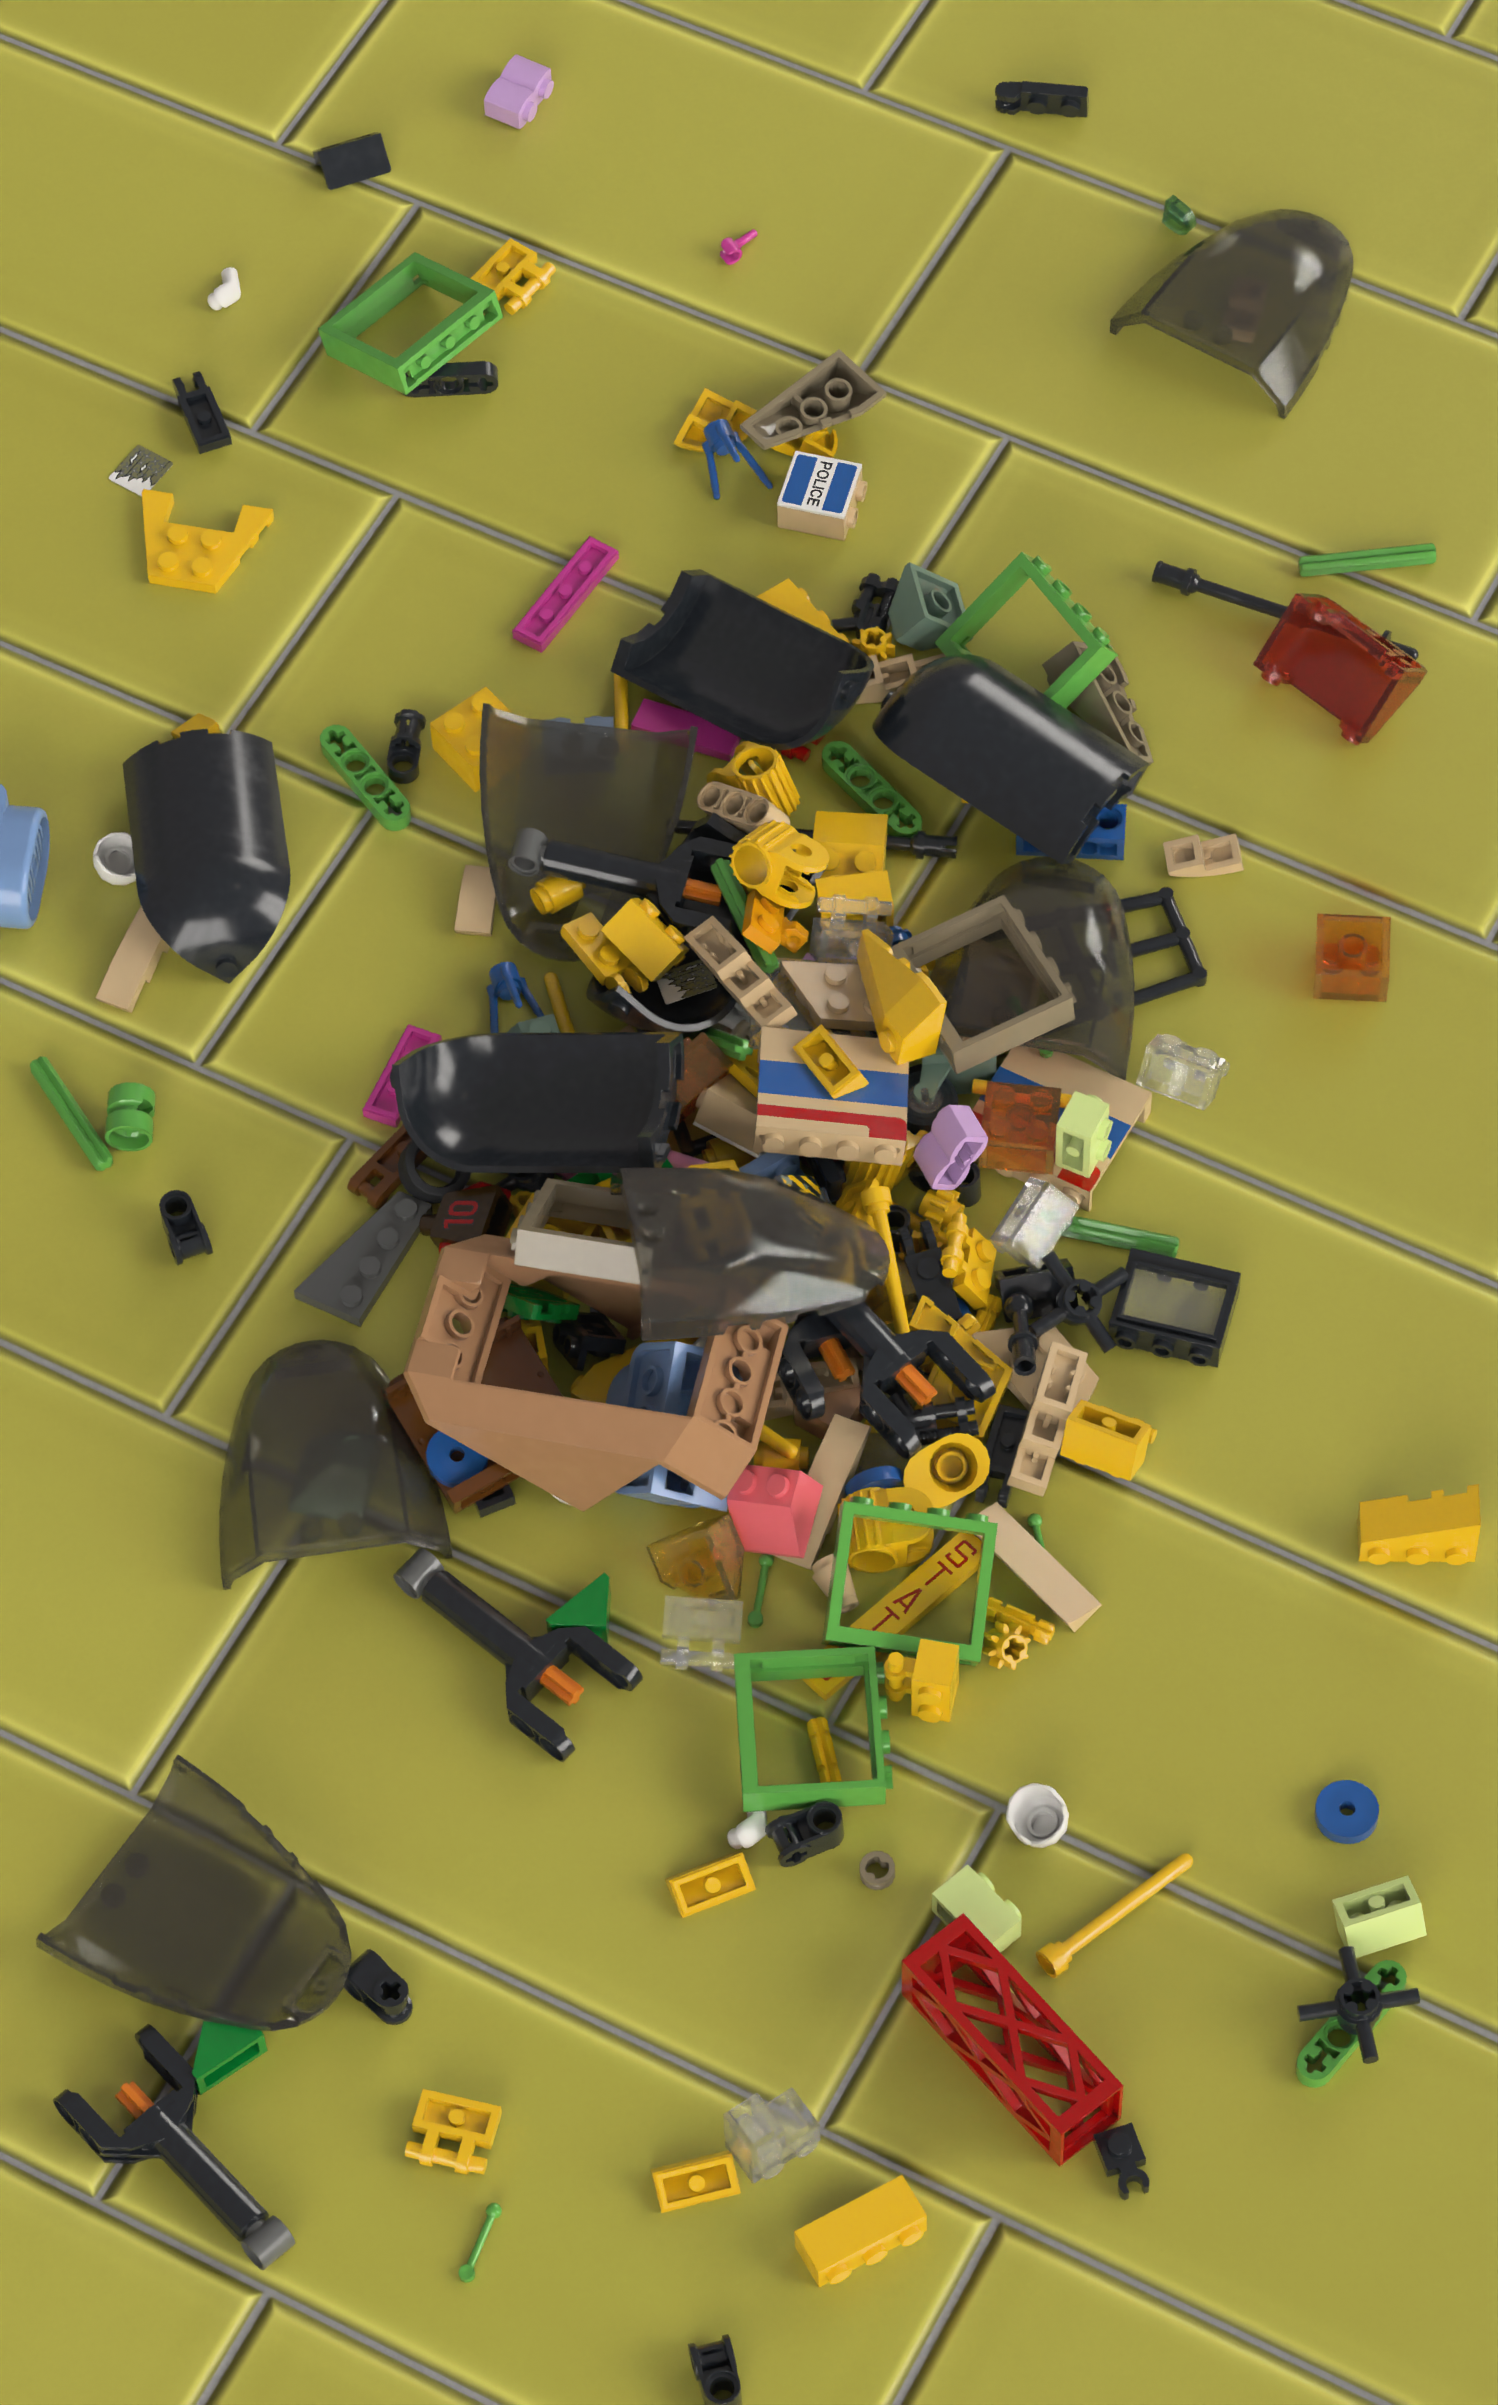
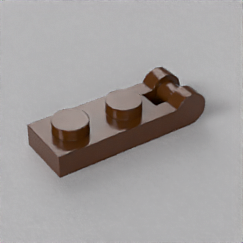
(385, 1167)

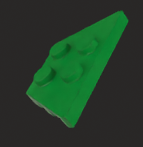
(538, 1305)

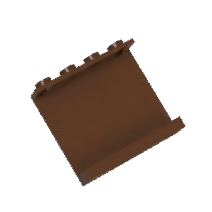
(509, 1365)

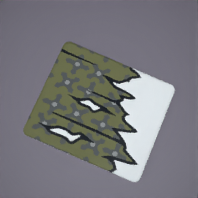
(140, 470)
(686, 981)

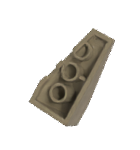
(820, 399)
(1103, 701)

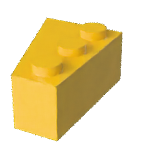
(1421, 1529)

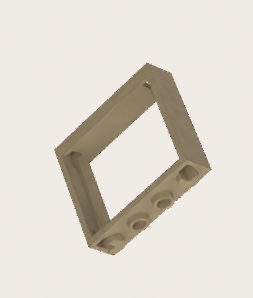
(971, 927)
(570, 1251)

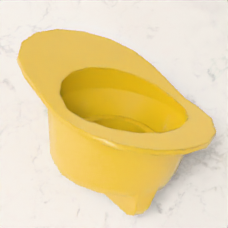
(948, 1469)

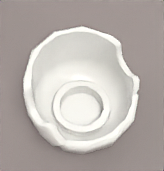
(115, 859)
(1037, 1815)

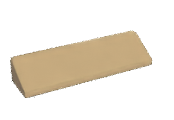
(1040, 1570)

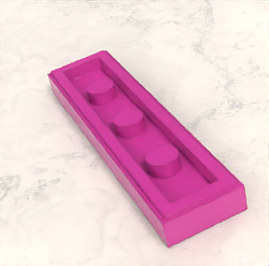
(565, 594)

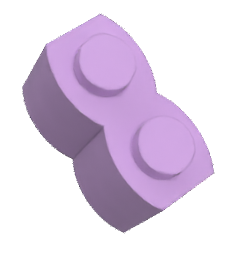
(518, 92)
(950, 1147)

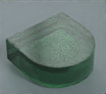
(1178, 216)

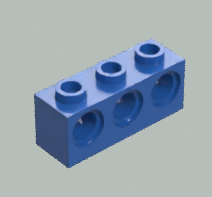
(1101, 844)

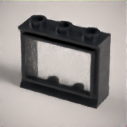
(1174, 1308)

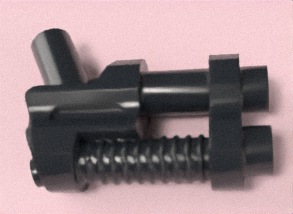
(865, 612)
(925, 1418)

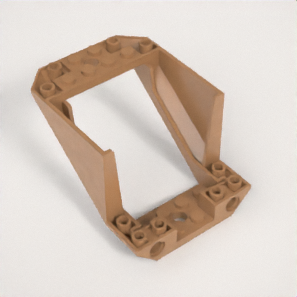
(574, 1444)

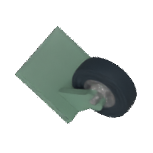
(938, 1087)

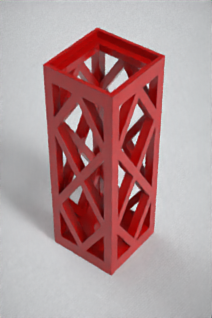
(965, 1944)

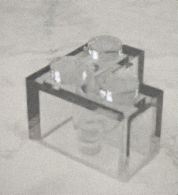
(770, 2133)

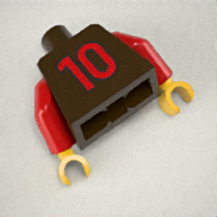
(472, 1213)

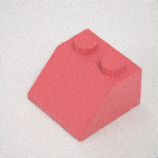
(774, 1510)

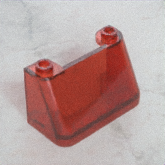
(1339, 665)

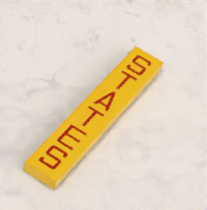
(913, 1598)

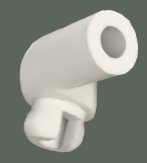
(226, 293)
(748, 1831)

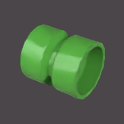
(130, 1116)

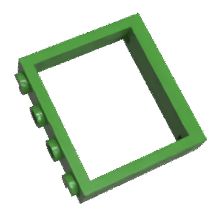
(429, 351)
(1082, 670)
(902, 1513)
(808, 1665)

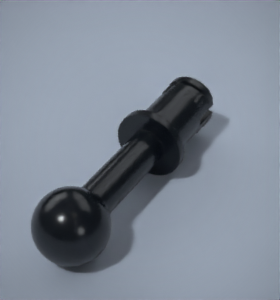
(1021, 1343)

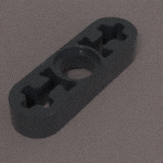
(481, 380)

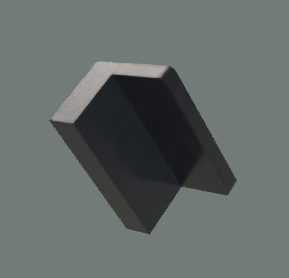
(353, 160)
(1036, 1283)

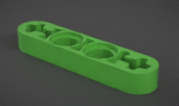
(362, 779)
(874, 790)
(1313, 2052)

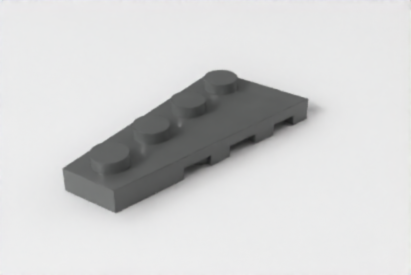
(364, 1264)

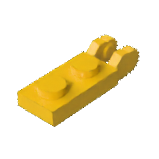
(602, 955)

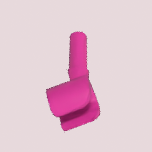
(731, 249)

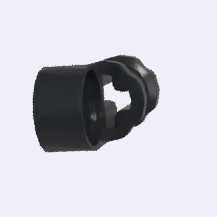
(399, 751)

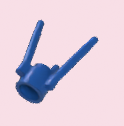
(723, 442)
(508, 985)

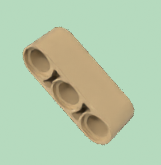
(738, 807)

